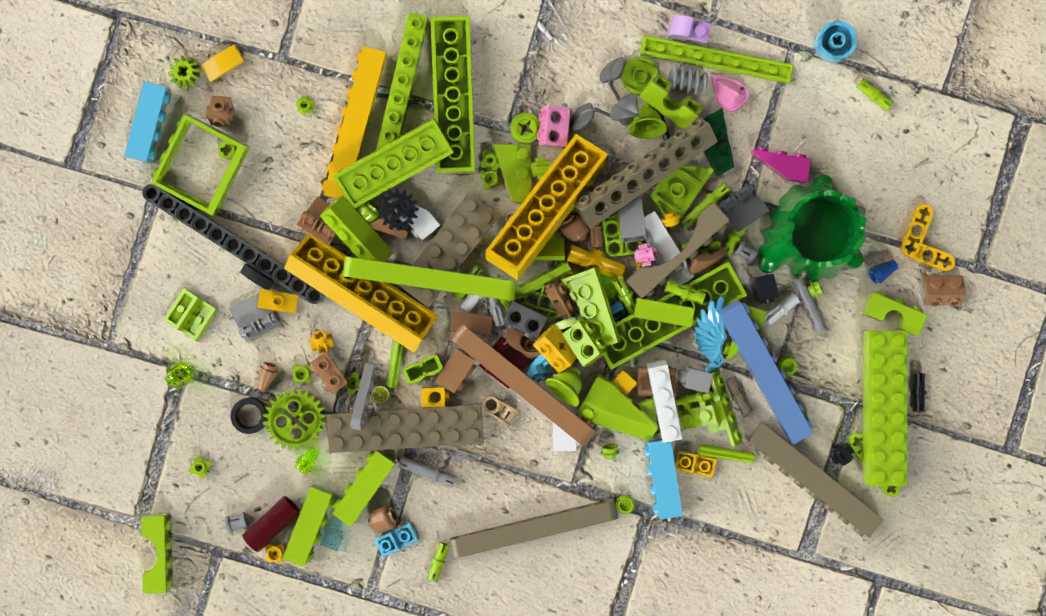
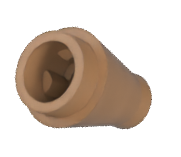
(267, 374)

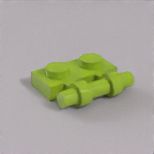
(697, 416)

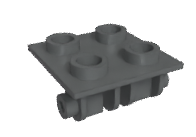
(743, 207)

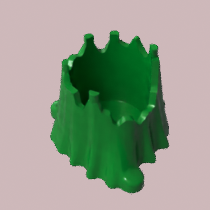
(814, 232)

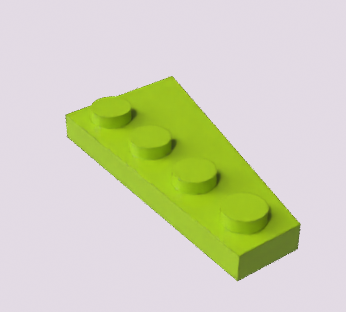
(591, 298)

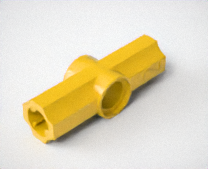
(595, 259)

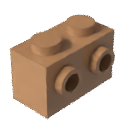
(455, 371)

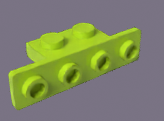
(726, 415)

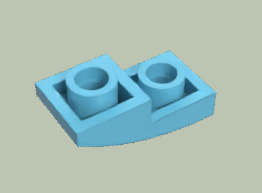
(539, 369)
(397, 539)

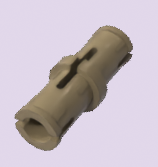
(738, 395)

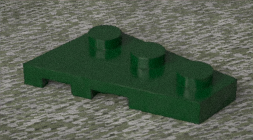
(720, 153)

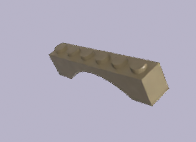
(707, 224)

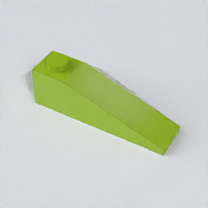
(612, 410)

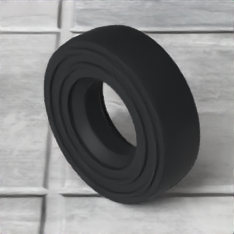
(257, 277)

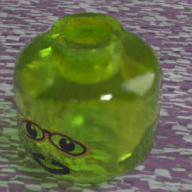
(178, 375)

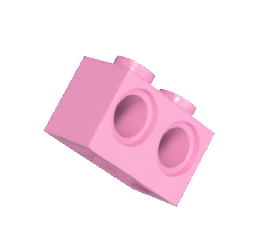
(559, 127)

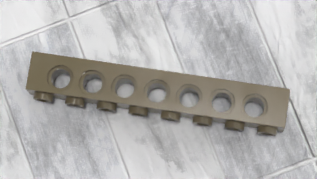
(643, 180)

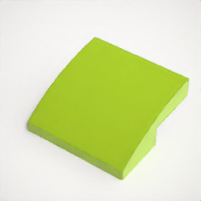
(190, 314)

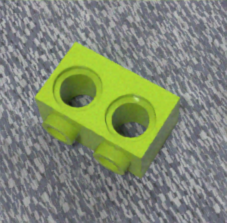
(581, 346)

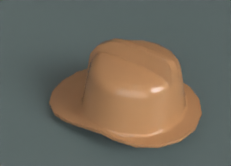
(522, 343)

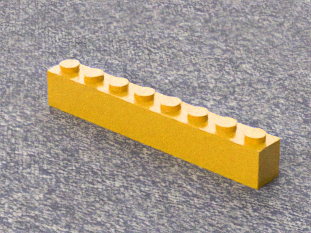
(356, 116)

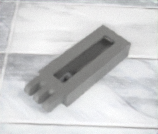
(632, 221)

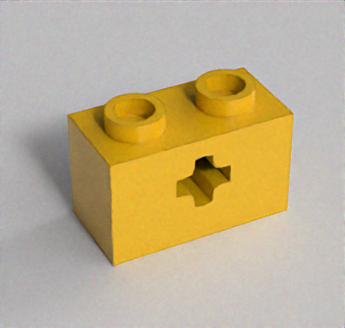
(555, 348)

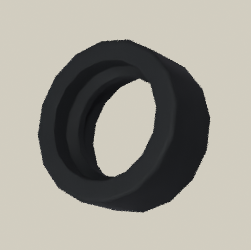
(235, 413)

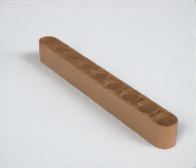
(523, 385)

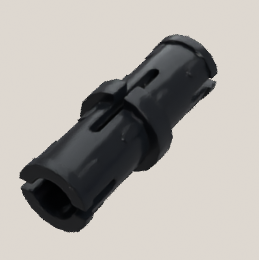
(919, 392)

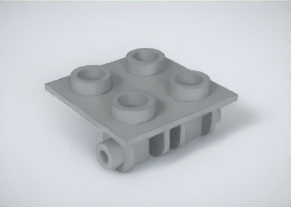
(252, 320)

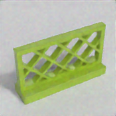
(534, 284)

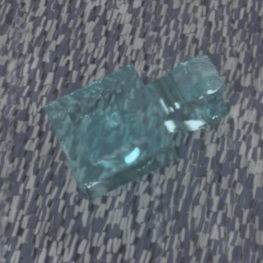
(333, 535)

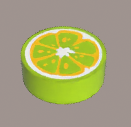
(380, 394)

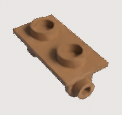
(565, 306)

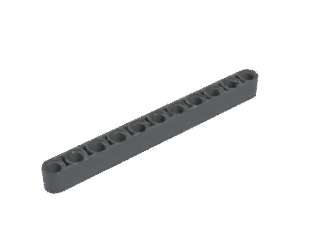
(224, 242)

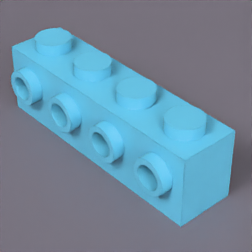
(147, 122)
(664, 479)

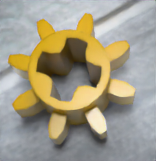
(321, 342)

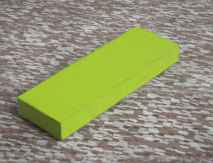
(664, 312)

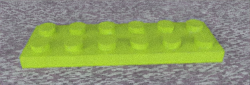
(393, 163)

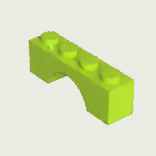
(156, 529)

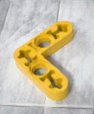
(918, 247)

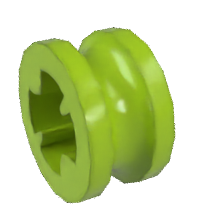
(223, 145)

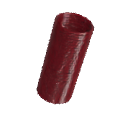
(269, 524)

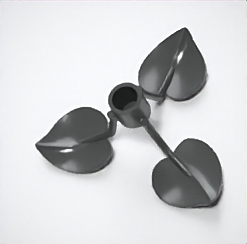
(622, 111)

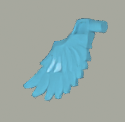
(711, 334)

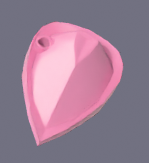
(729, 93)

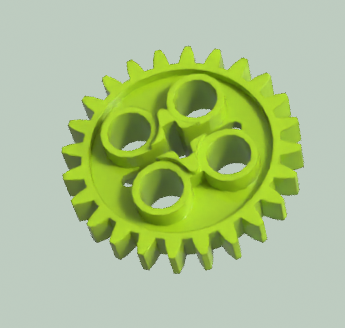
(283, 432)

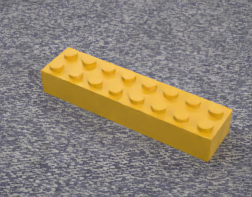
(546, 207)
(370, 300)

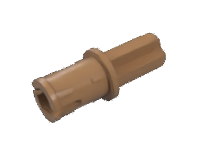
(595, 236)

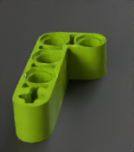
(615, 238)

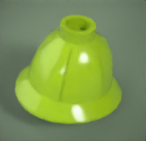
(647, 124)
(566, 386)

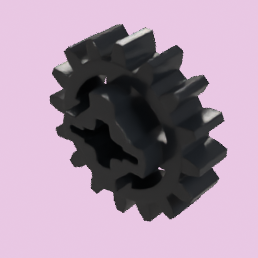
(400, 201)

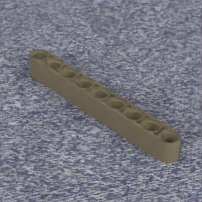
(533, 528)

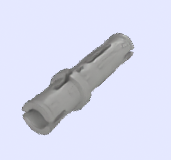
(809, 305)
(427, 471)

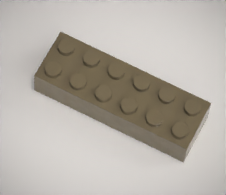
(454, 243)

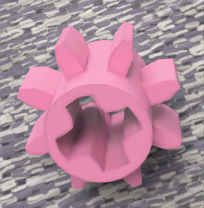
(646, 255)

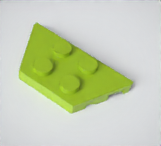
(679, 190)

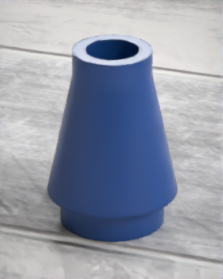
(882, 271)

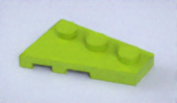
(516, 169)

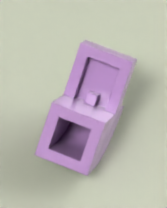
(688, 28)

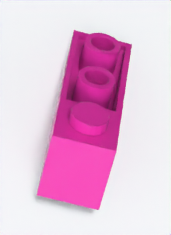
(788, 167)

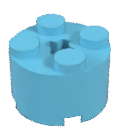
(846, 41)

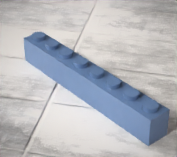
(765, 372)

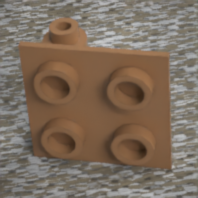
(314, 224)

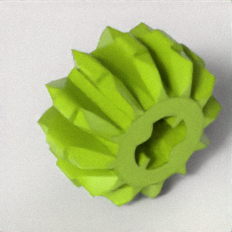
(177, 73)

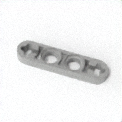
(363, 396)

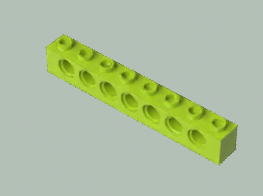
(403, 78)

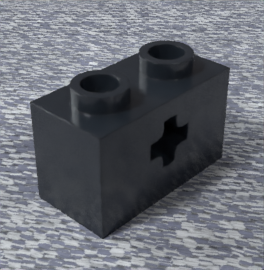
(764, 288)

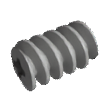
(688, 80)

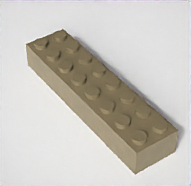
(407, 428)

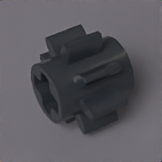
(842, 453)

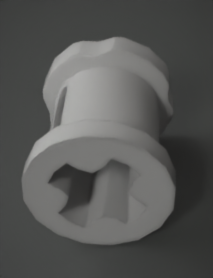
(748, 257)
(236, 522)

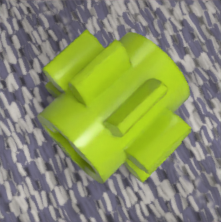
(540, 167)

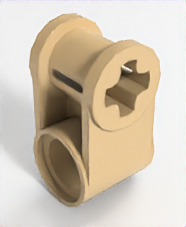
(501, 410)

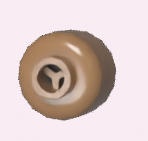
(574, 228)
(383, 519)

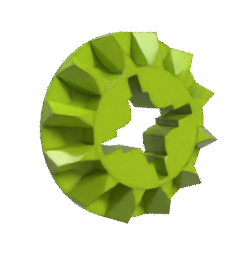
(523, 119)

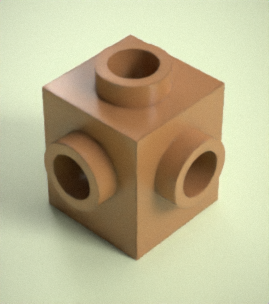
(220, 111)

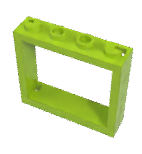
(168, 157)

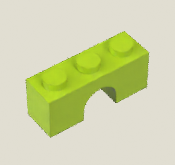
(679, 112)
(909, 318)

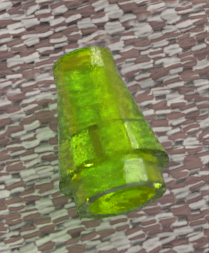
(307, 460)

